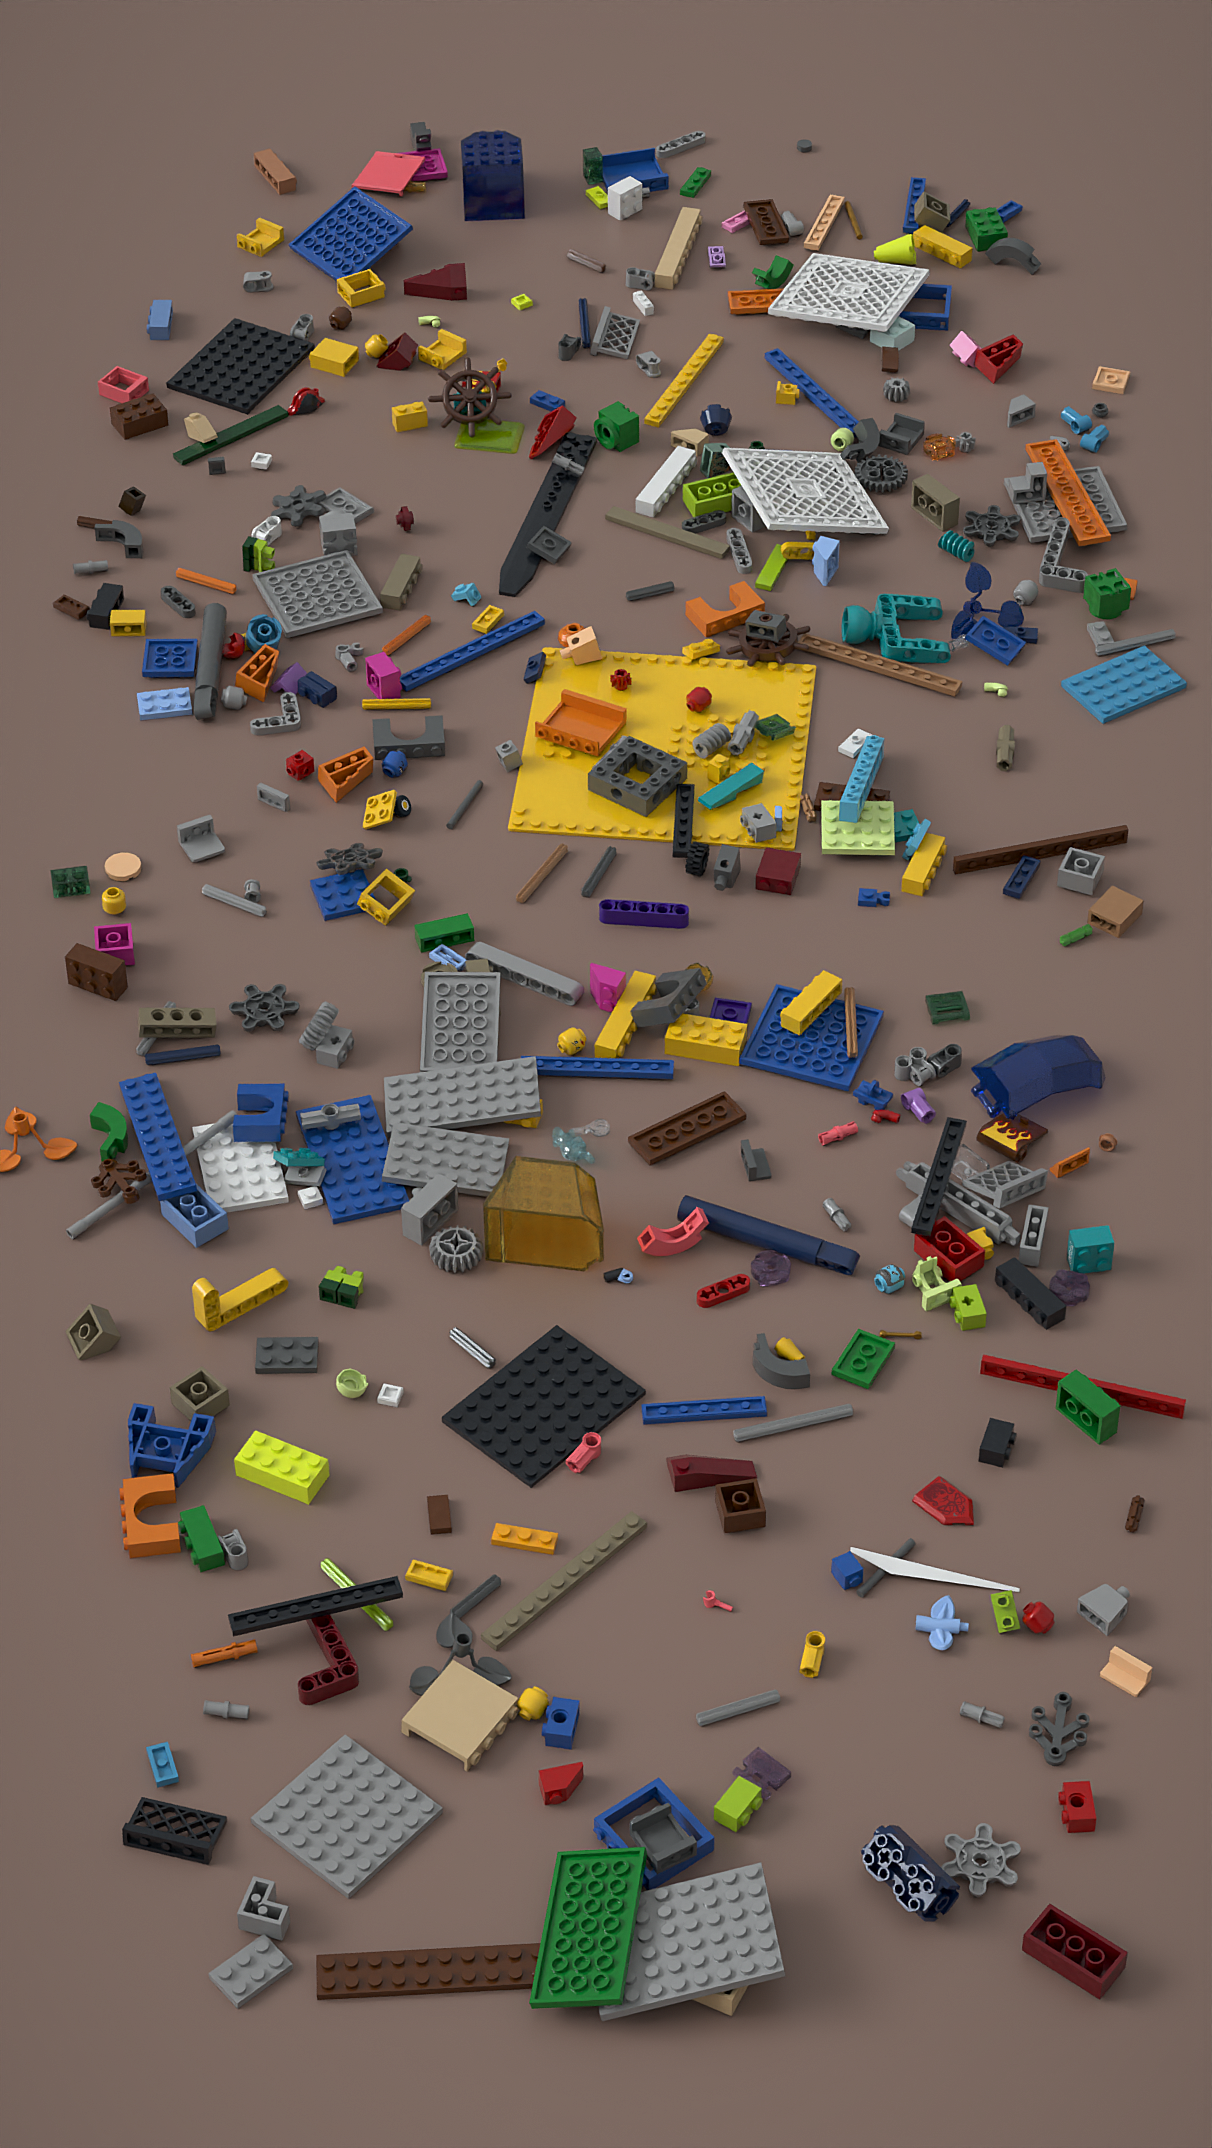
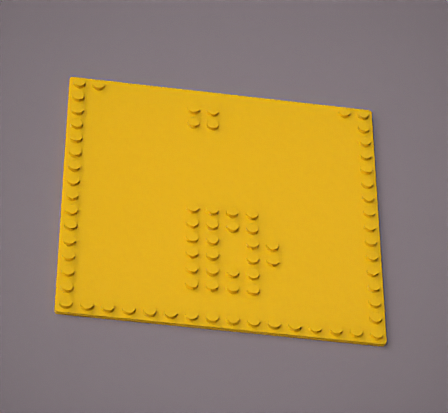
(554, 779)

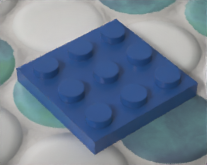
(170, 658)
(339, 894)

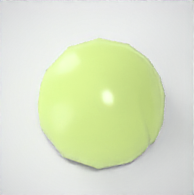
(351, 1383)

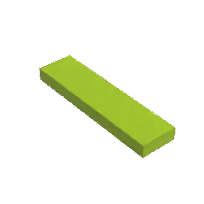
(771, 570)

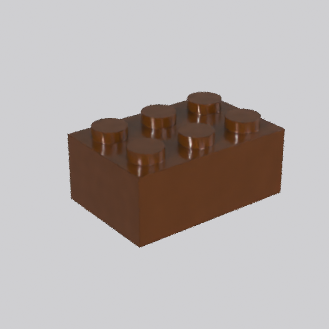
(139, 416)
(96, 972)

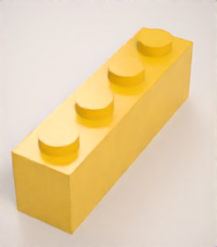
(942, 246)
(924, 864)
(811, 1002)

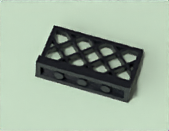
(169, 1842)

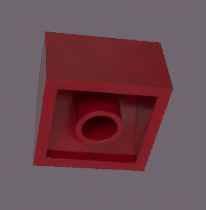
(398, 353)

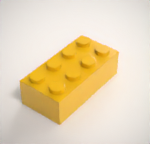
(706, 1039)

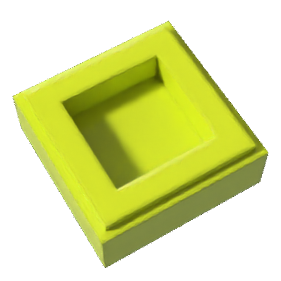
(522, 302)

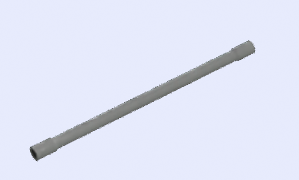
(81, 1225)

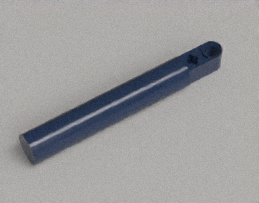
(772, 1236)

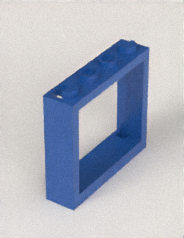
(930, 321)
(690, 1824)

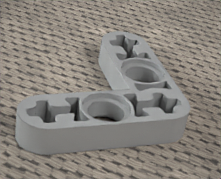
(264, 726)

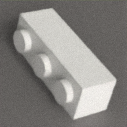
(643, 303)

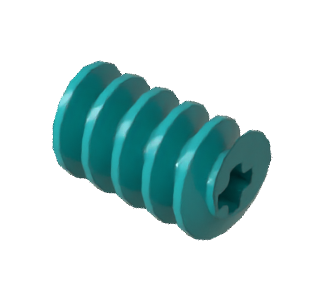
(957, 546)

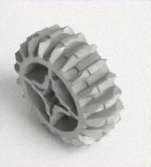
(318, 1026)
(456, 1249)

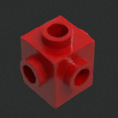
(300, 765)

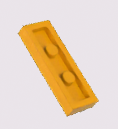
(524, 1538)

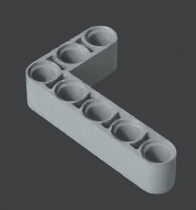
(1052, 574)

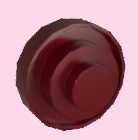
(404, 518)

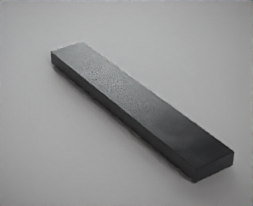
(683, 820)

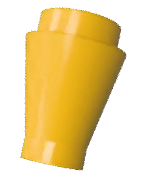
(788, 1350)

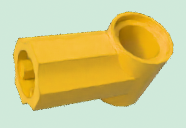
(812, 1654)

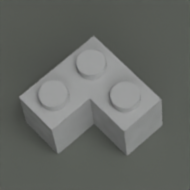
(1031, 487)
(260, 1912)

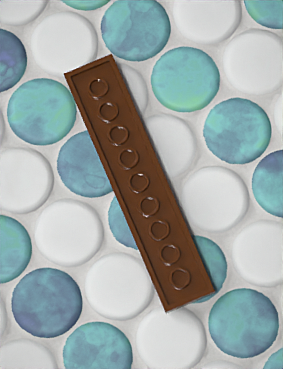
(426, 1971)

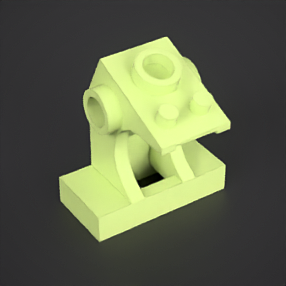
(927, 1274)

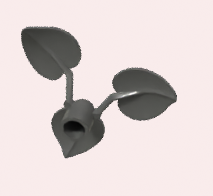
(456, 1634)

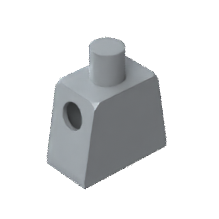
(1104, 1607)

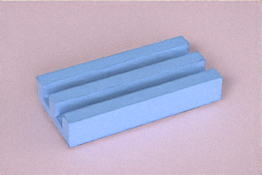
(438, 956)

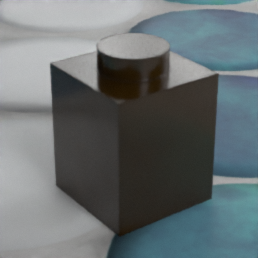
(132, 501)

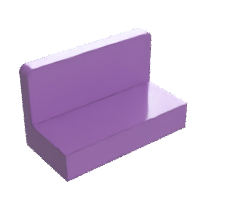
(289, 679)

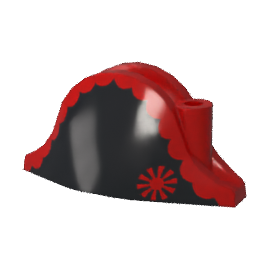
(305, 401)

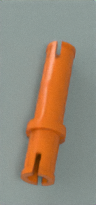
(224, 1653)

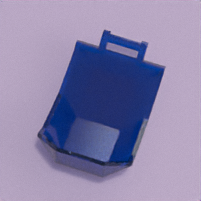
(1034, 1071)

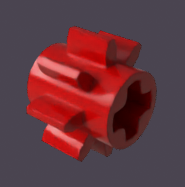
(620, 679)

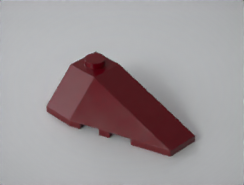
(443, 284)

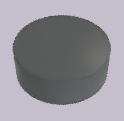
(804, 145)

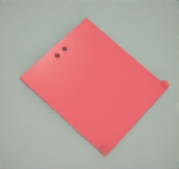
(388, 172)

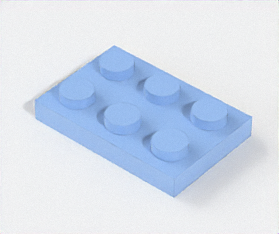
(164, 703)

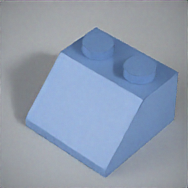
(825, 558)

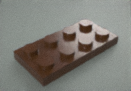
(766, 222)
(834, 792)

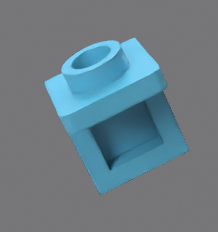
(467, 592)

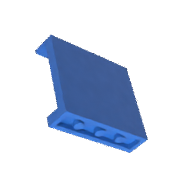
(637, 164)

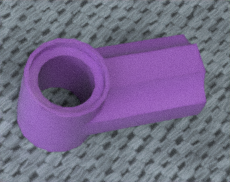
(917, 1103)

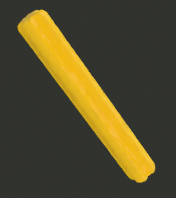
(415, 703)

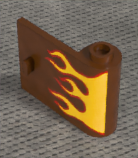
(1010, 1136)

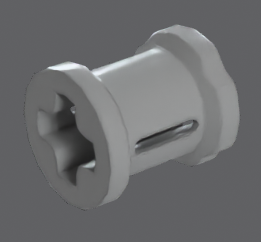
(252, 891)

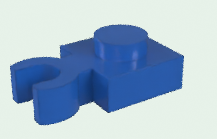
(870, 897)

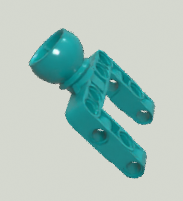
(881, 623)

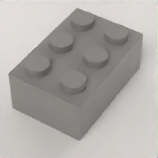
(429, 1209)

